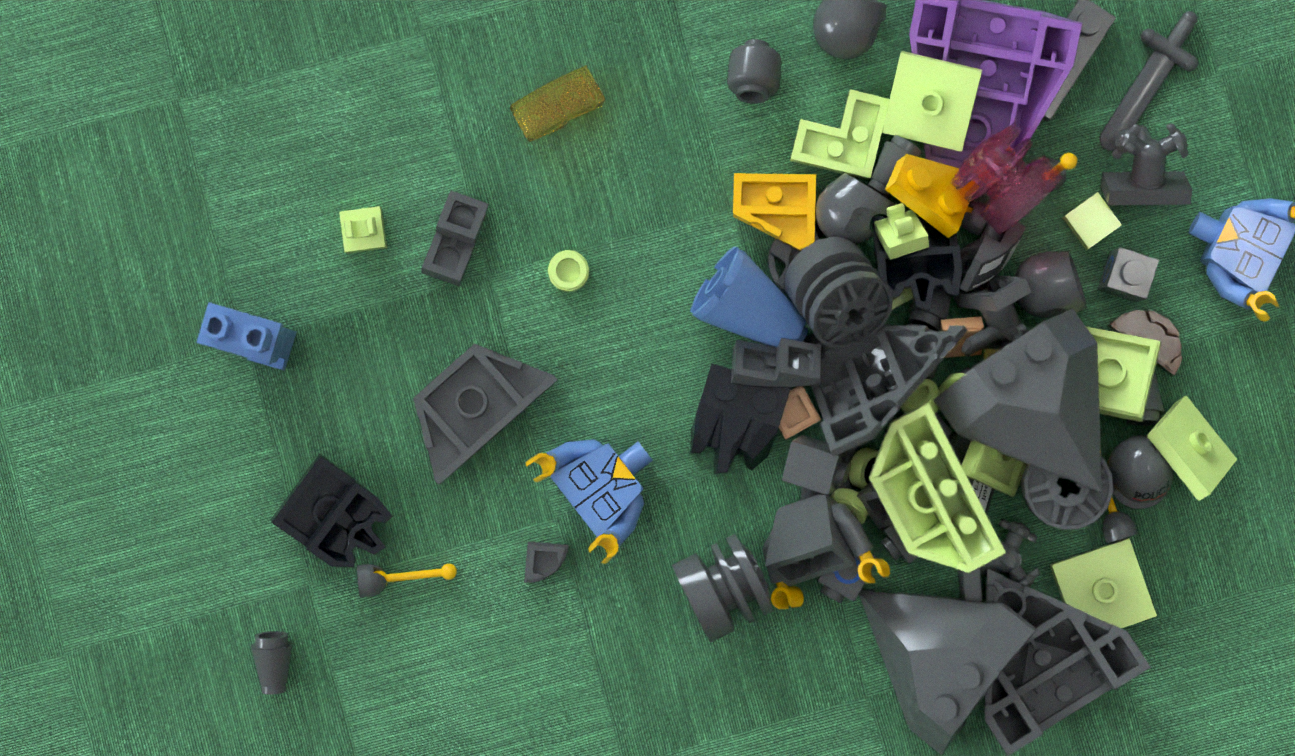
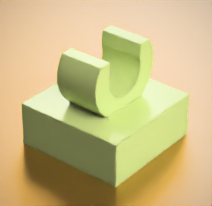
(363, 229)
(901, 232)

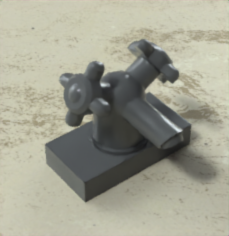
(1148, 180)
(998, 309)
(1007, 563)

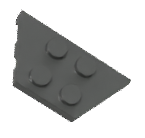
(473, 404)

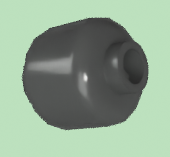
(754, 71)

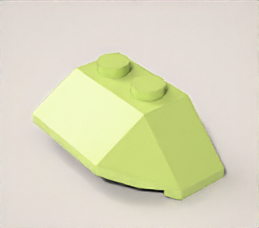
(931, 495)

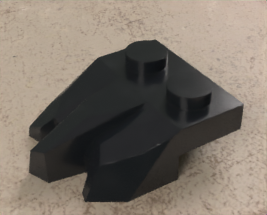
(922, 270)
(736, 420)
(332, 514)

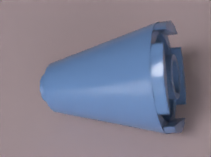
(747, 302)

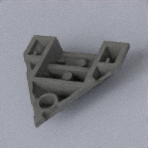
(872, 380)
(1036, 401)
(942, 655)
(1058, 669)

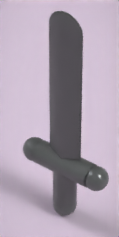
(1165, 55)

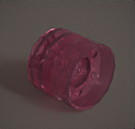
(1006, 178)

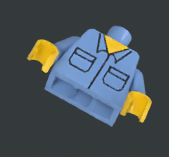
(1246, 249)
(598, 487)

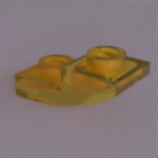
(556, 103)

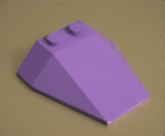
(1021, 57)

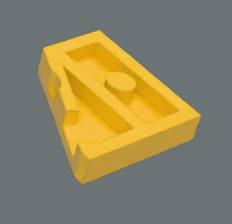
(928, 192)
(777, 205)

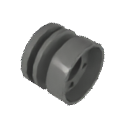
(838, 292)
(1065, 512)
(723, 587)

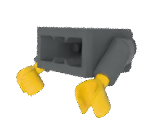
(815, 540)

